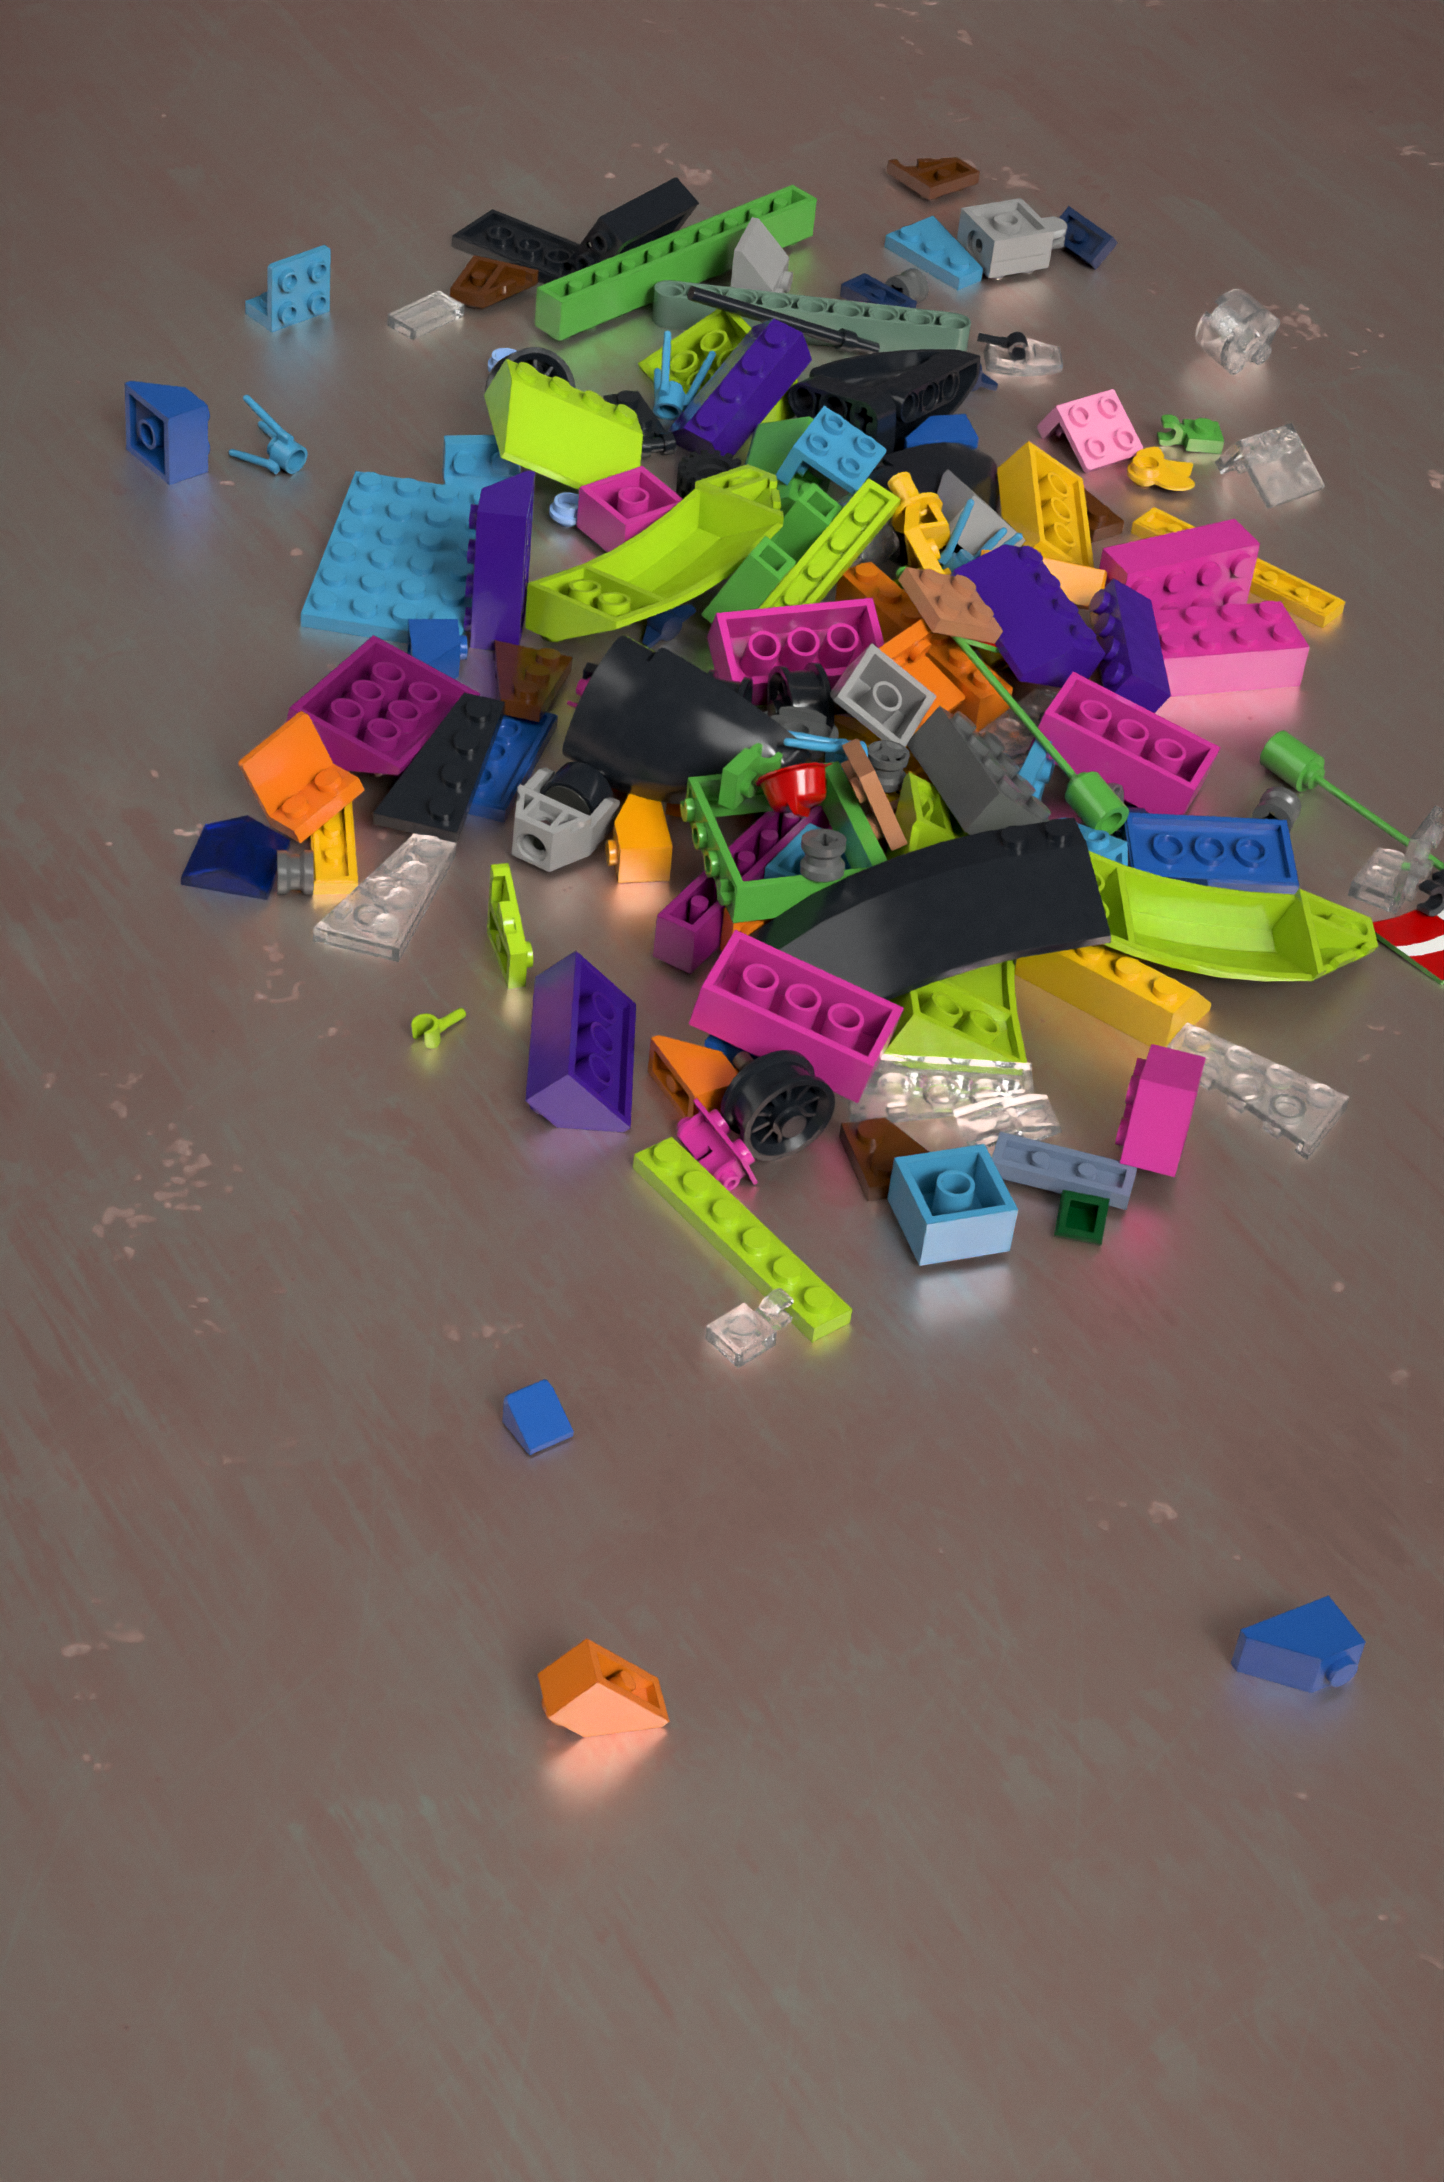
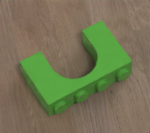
(776, 556)

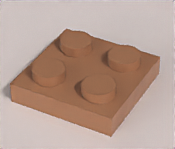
(950, 605)
(871, 795)

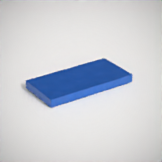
(511, 764)
(1223, 850)

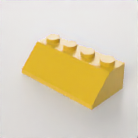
(1046, 505)
(1116, 991)

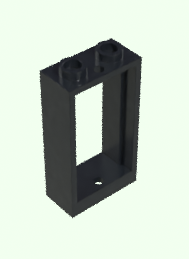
(636, 223)

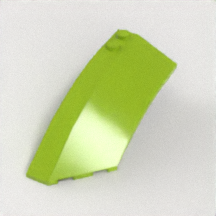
(665, 563)
(1228, 929)
(969, 1012)

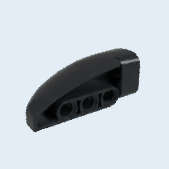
(888, 391)
(928, 464)
(661, 719)

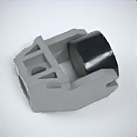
(577, 806)

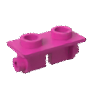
(708, 1133)

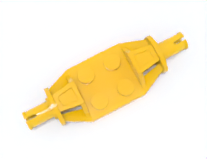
(925, 534)

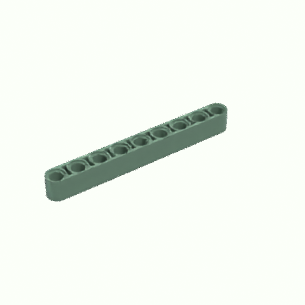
(888, 325)

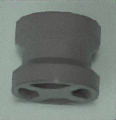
(910, 283)
(888, 762)
(1280, 801)
(823, 855)
(295, 872)

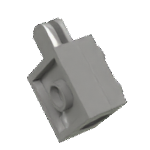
(1009, 237)

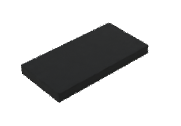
(517, 243)

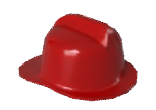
(795, 788)

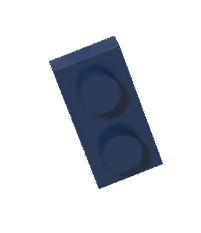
(1086, 239)
(870, 290)

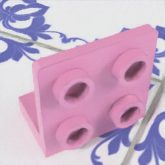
(1095, 429)

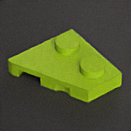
(506, 928)

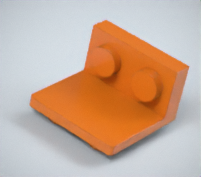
(909, 652)
(297, 779)

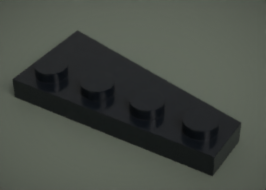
(445, 774)

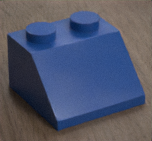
(167, 430)

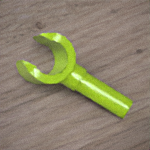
(432, 1027)

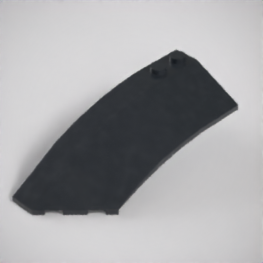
(950, 909)

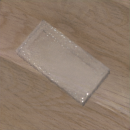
(425, 315)

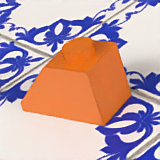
(689, 1073)
(600, 1693)

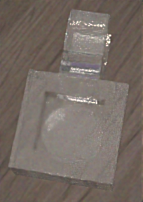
(749, 1333)

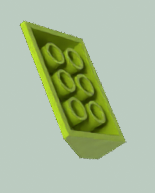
(716, 333)
(560, 428)

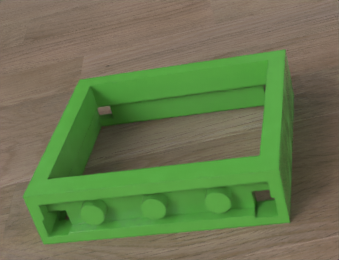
(773, 896)

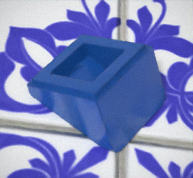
(536, 1417)

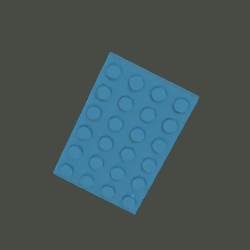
(393, 558)

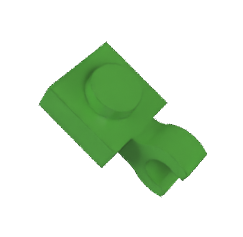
(1196, 435)
(742, 772)

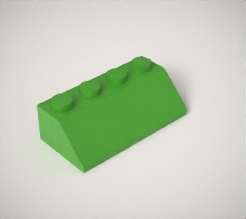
(769, 449)

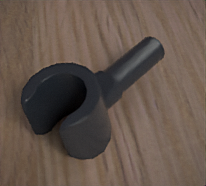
(1009, 343)

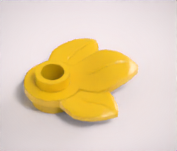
(1152, 469)

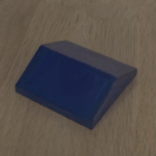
(235, 858)

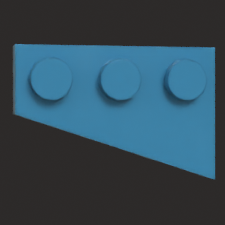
(936, 252)

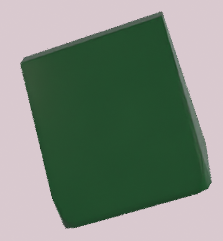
(1081, 1217)

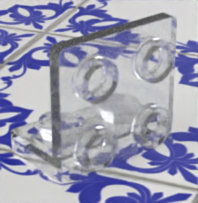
(1275, 464)
(1391, 876)

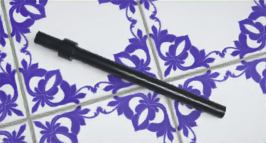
(841, 339)

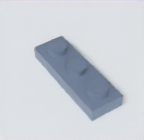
(1062, 1169)

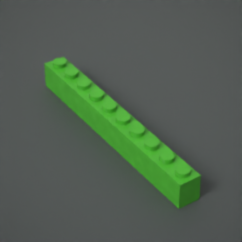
(687, 255)

